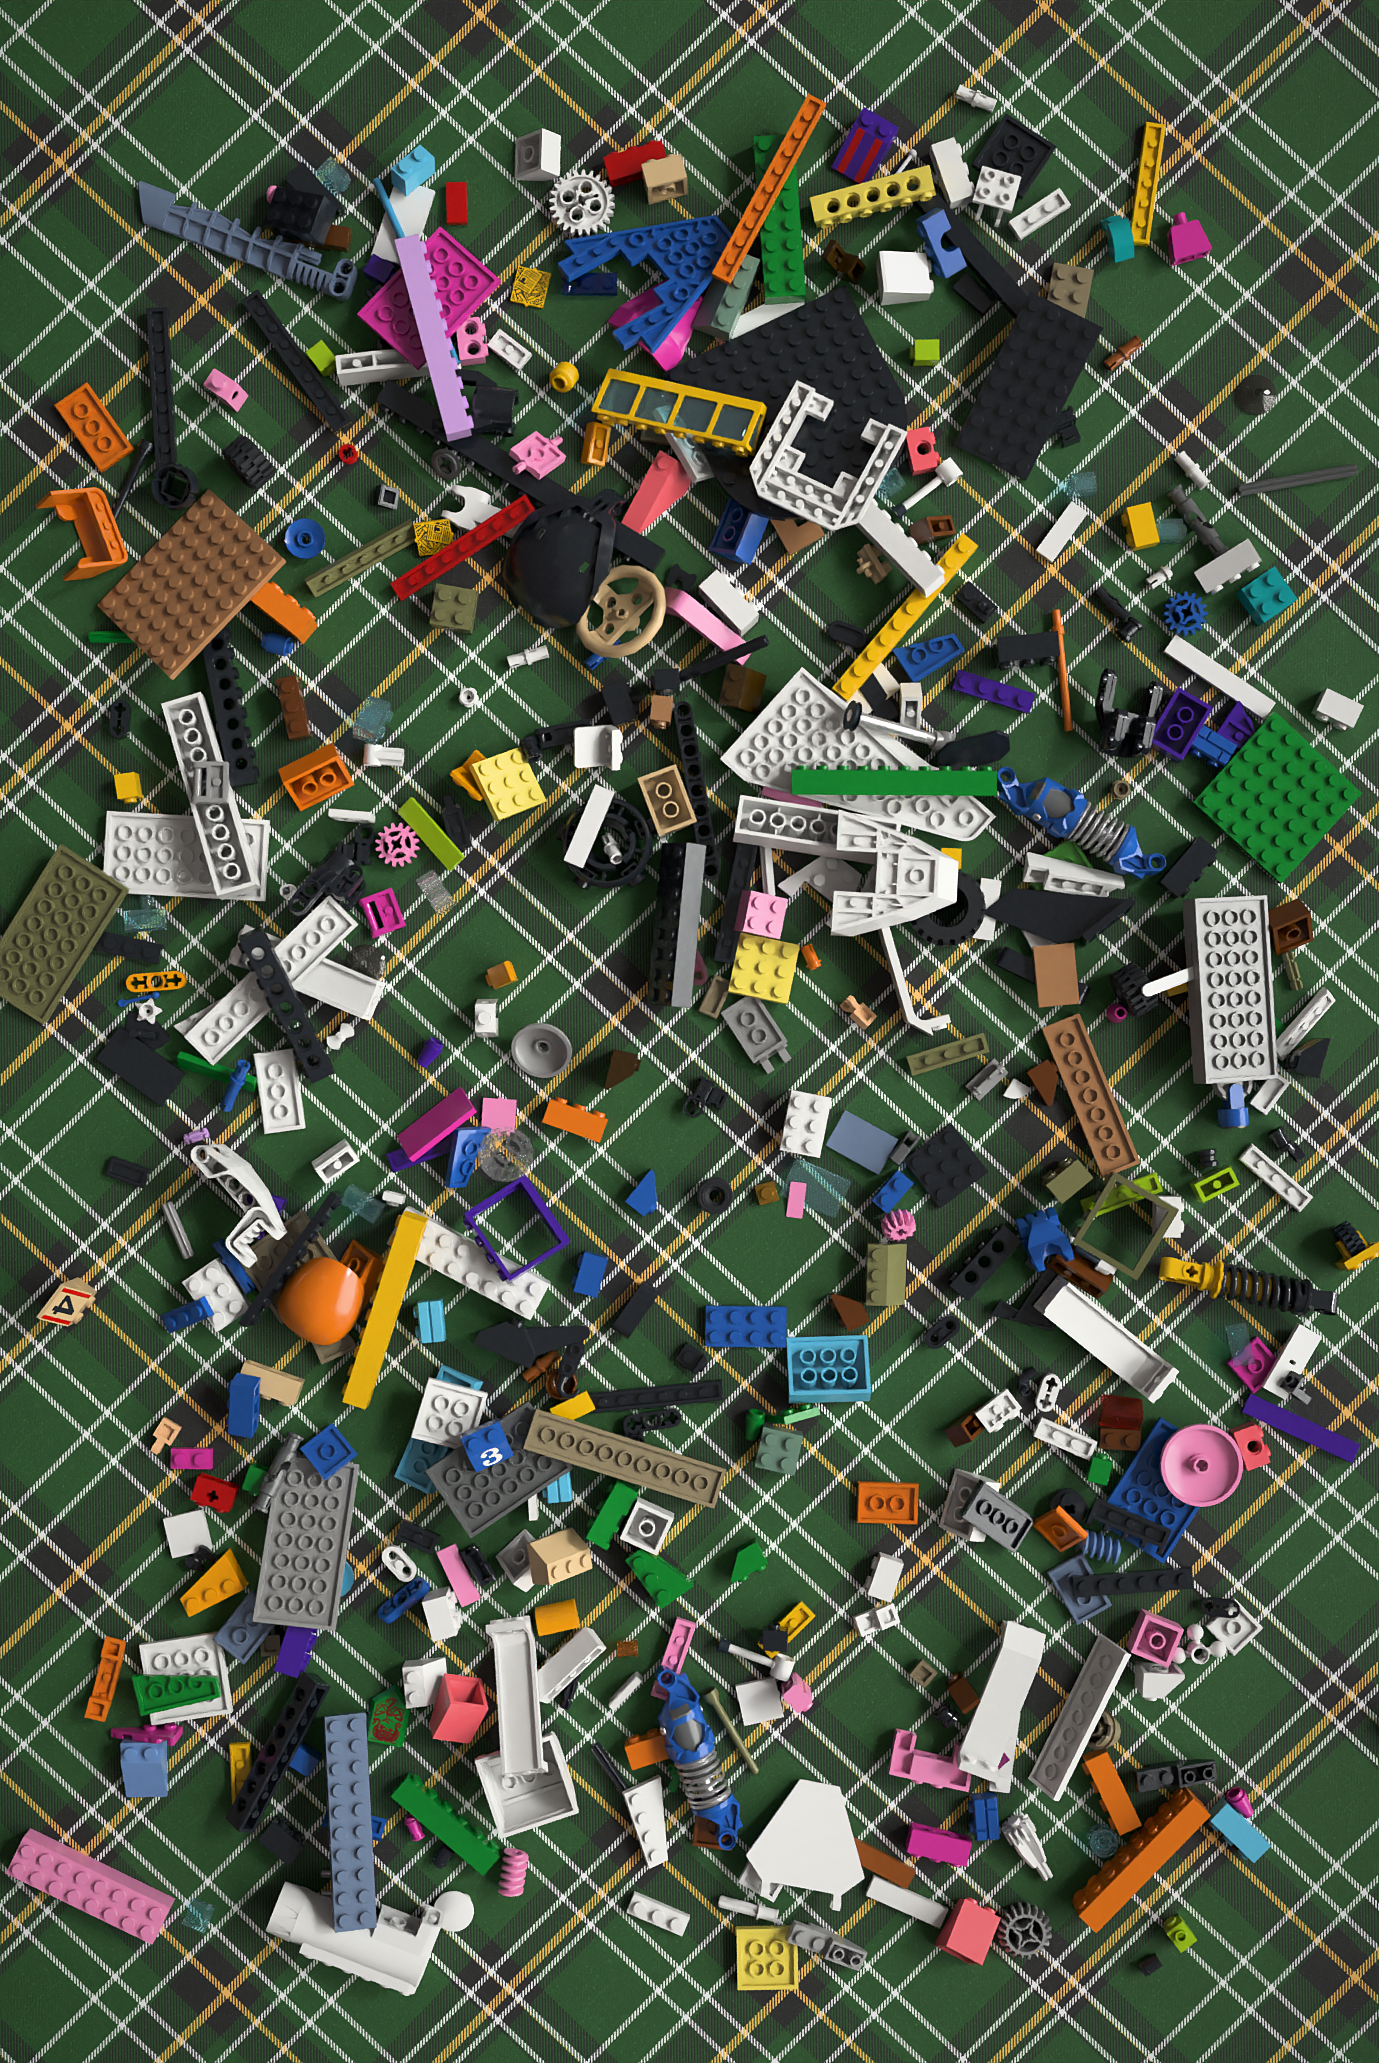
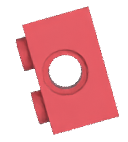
(920, 463)
(1259, 1454)

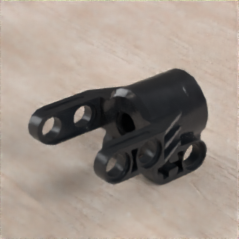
(490, 407)
(1125, 732)
(330, 878)

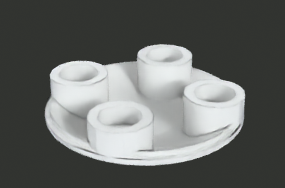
(457, 1910)

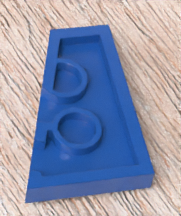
(926, 657)
(463, 1154)

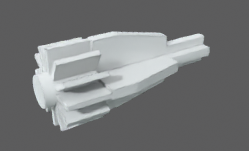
(1021, 1832)

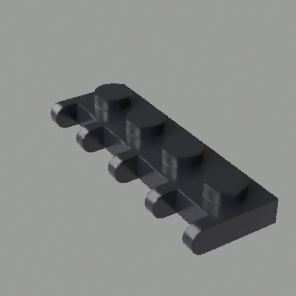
(1128, 1523)

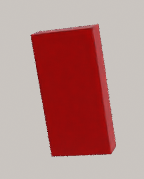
(456, 203)

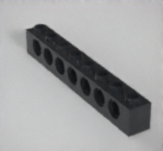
(220, 697)
(258, 939)
(277, 1752)

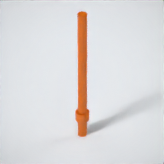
(1062, 672)

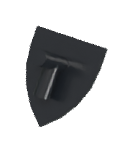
(151, 1034)

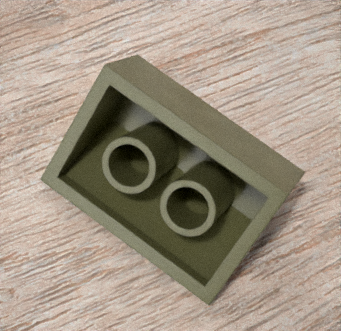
(885, 1274)

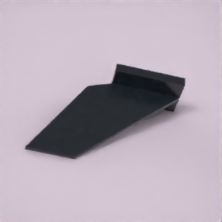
(1059, 915)

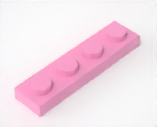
(675, 1652)

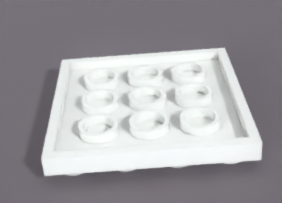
(188, 1656)

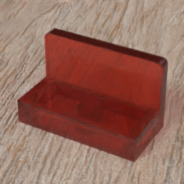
(1121, 1412)

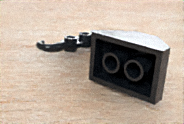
(523, 1344)

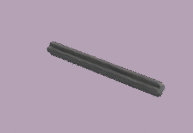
(1297, 479)

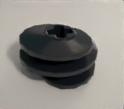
(1071, 1498)

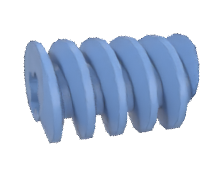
(1100, 1546)

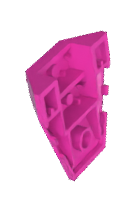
(673, 347)

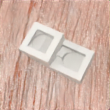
(875, 1619)

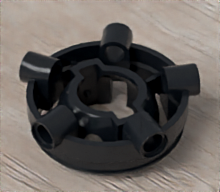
(632, 874)

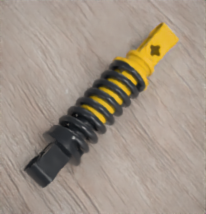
(1252, 1285)

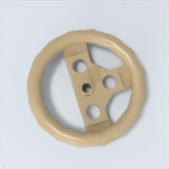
(624, 614)

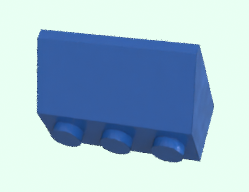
(738, 534)

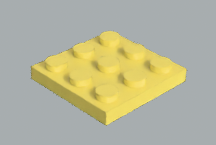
(507, 784)
(763, 968)
(766, 1958)

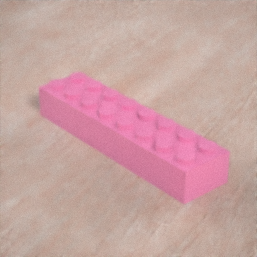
(90, 1886)

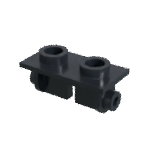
(478, 1565)

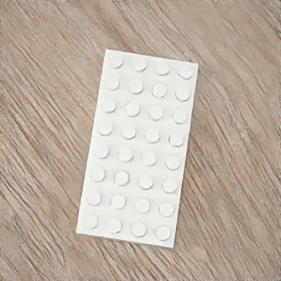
(167, 857)

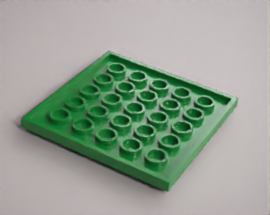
(1276, 797)

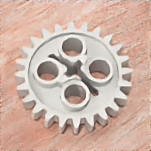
(573, 187)

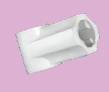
(378, 755)

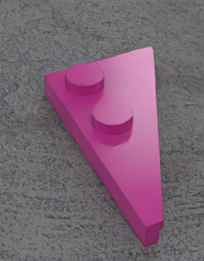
(150, 1733)

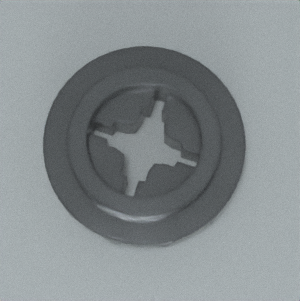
(446, 471)

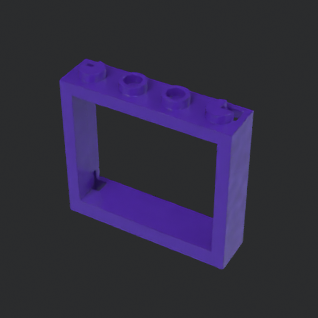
(541, 1209)

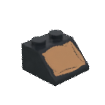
(1308, 1058)

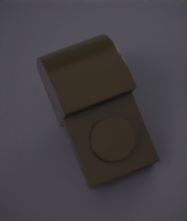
(842, 264)

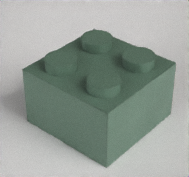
(778, 1449)

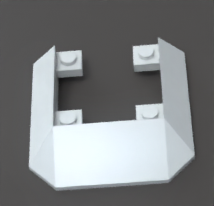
(777, 466)

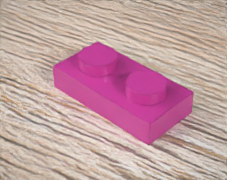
(191, 1458)

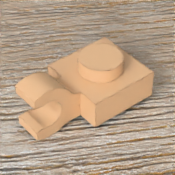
(860, 1013)
(166, 1433)

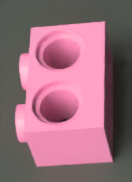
(467, 341)

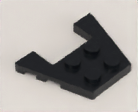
(1027, 1312)

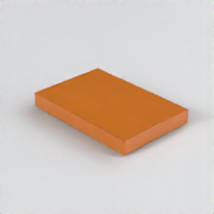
(887, 1502)

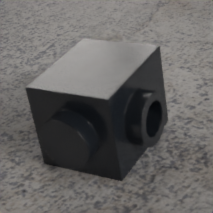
(774, 1638)

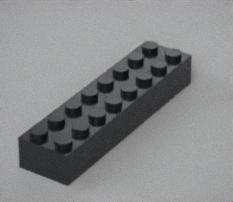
(676, 924)

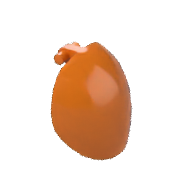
(321, 1301)

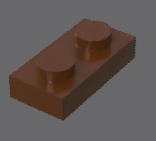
(1119, 1439)

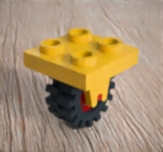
(1353, 1247)

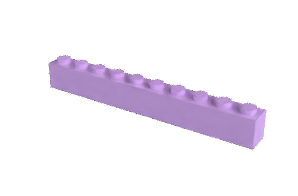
(433, 338)

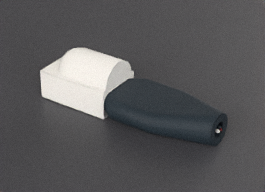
(1100, 1266)

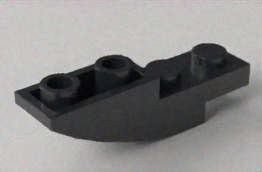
(1175, 1773)

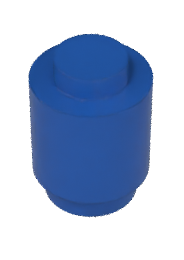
(277, 644)

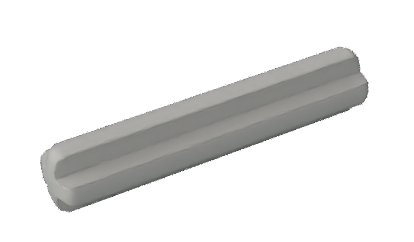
(177, 1230)

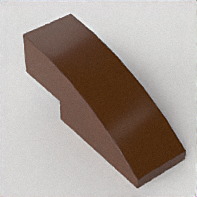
(337, 239)

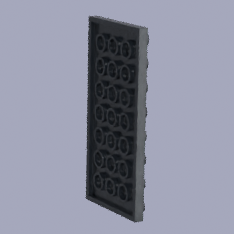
(1028, 385)

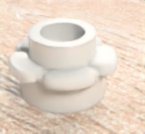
(468, 692)

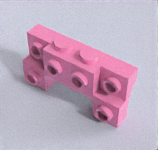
(926, 1766)

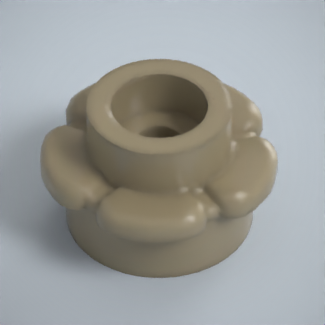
(1125, 789)

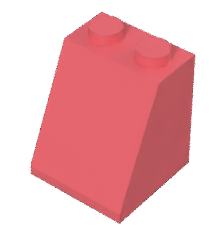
(458, 1708)
(968, 1931)

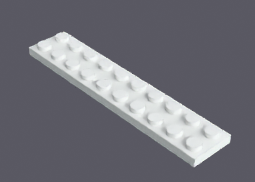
(247, 1003)

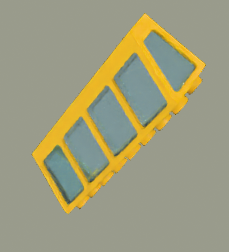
(680, 411)

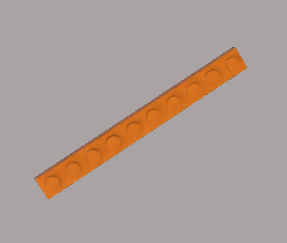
(768, 189)

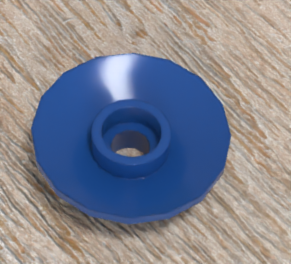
(298, 531)

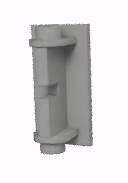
(986, 1079)

